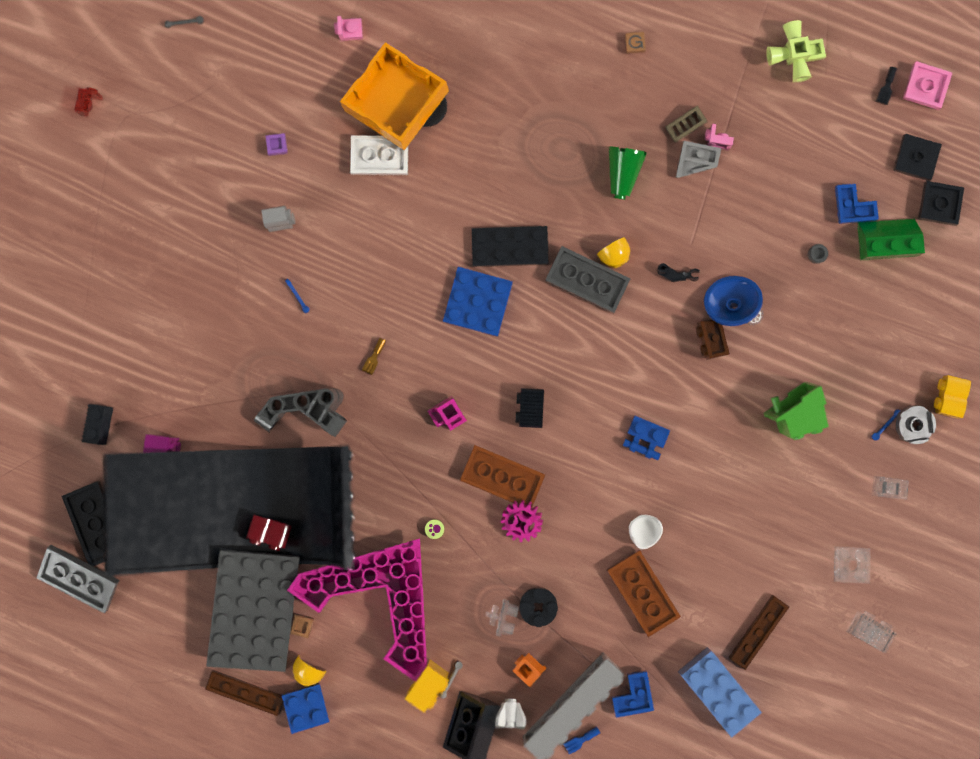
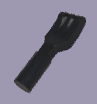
(885, 92)

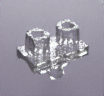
(507, 609)

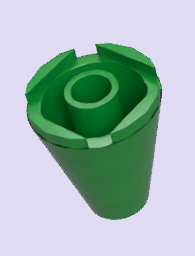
(624, 170)

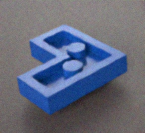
(850, 209)
(639, 698)

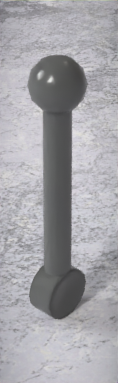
(200, 20)

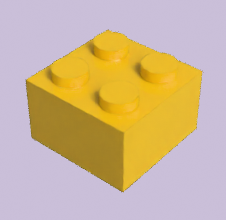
(425, 690)

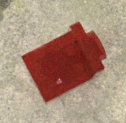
(84, 102)

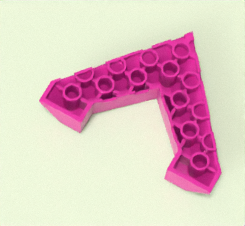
(397, 570)

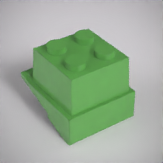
(800, 411)

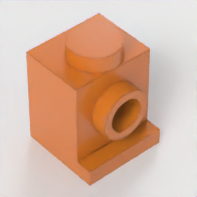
(526, 674)

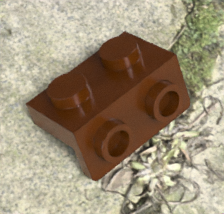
(712, 338)

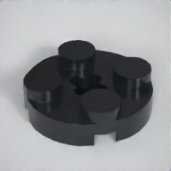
(527, 607)

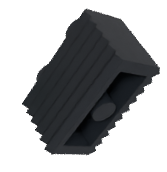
(531, 408)
(97, 424)

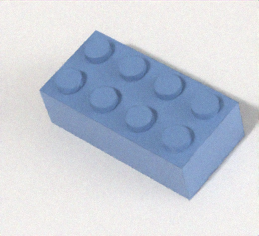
(719, 692)

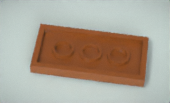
(502, 476)
(643, 593)

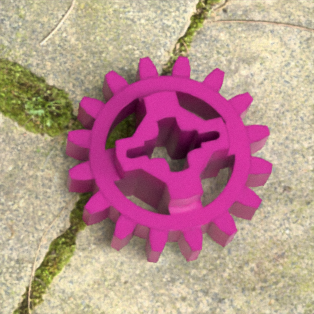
(526, 514)

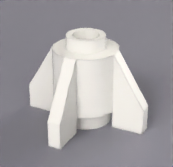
(510, 715)

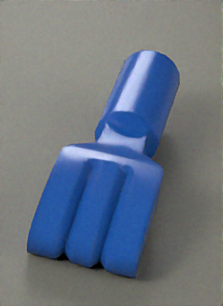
(576, 743)

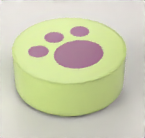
(434, 529)

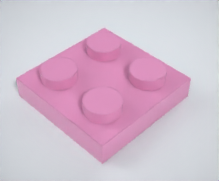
(927, 85)

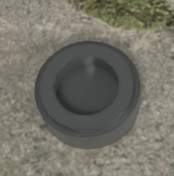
(818, 253)

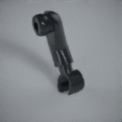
(674, 276)

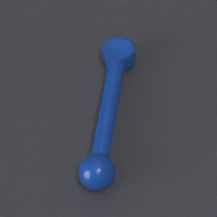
(305, 309)
(876, 436)

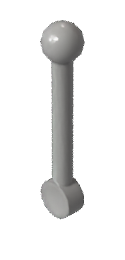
(458, 665)

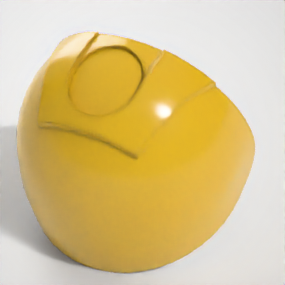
(615, 254)
(306, 674)

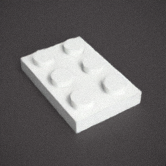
(377, 156)

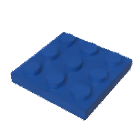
(477, 301)

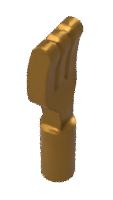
(372, 362)

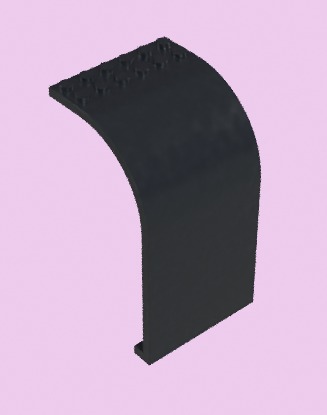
(189, 504)

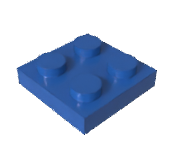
(305, 708)

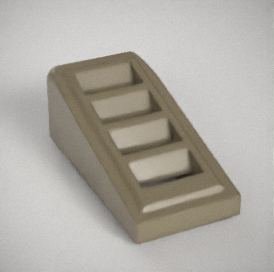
(699, 114)

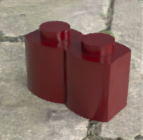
(268, 532)

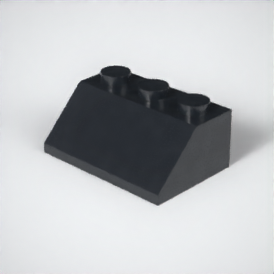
(471, 726)

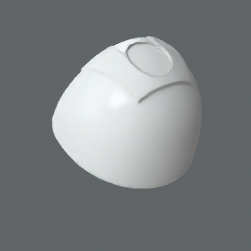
(645, 531)

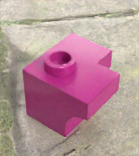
(447, 413)

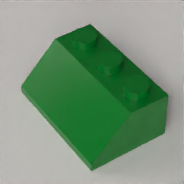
(890, 239)

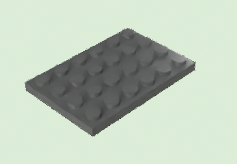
(252, 611)

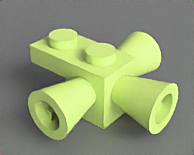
(797, 51)

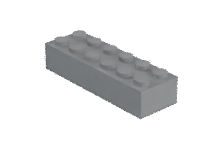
(572, 707)

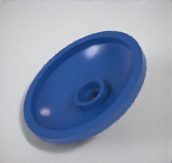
(729, 293)

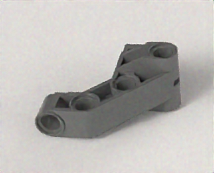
(318, 409)

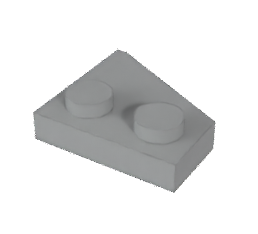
(696, 158)

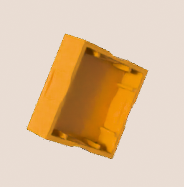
(394, 96)

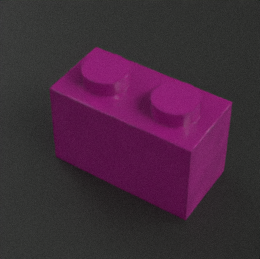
(160, 443)

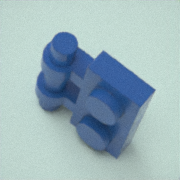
(648, 432)

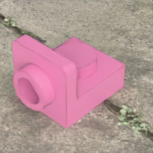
(348, 28)
(720, 140)

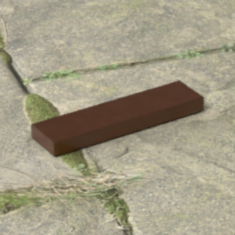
(758, 632)
(244, 692)

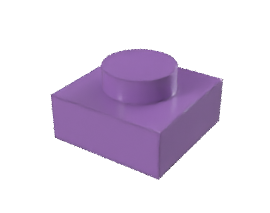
(276, 144)

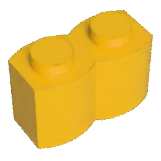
(952, 396)

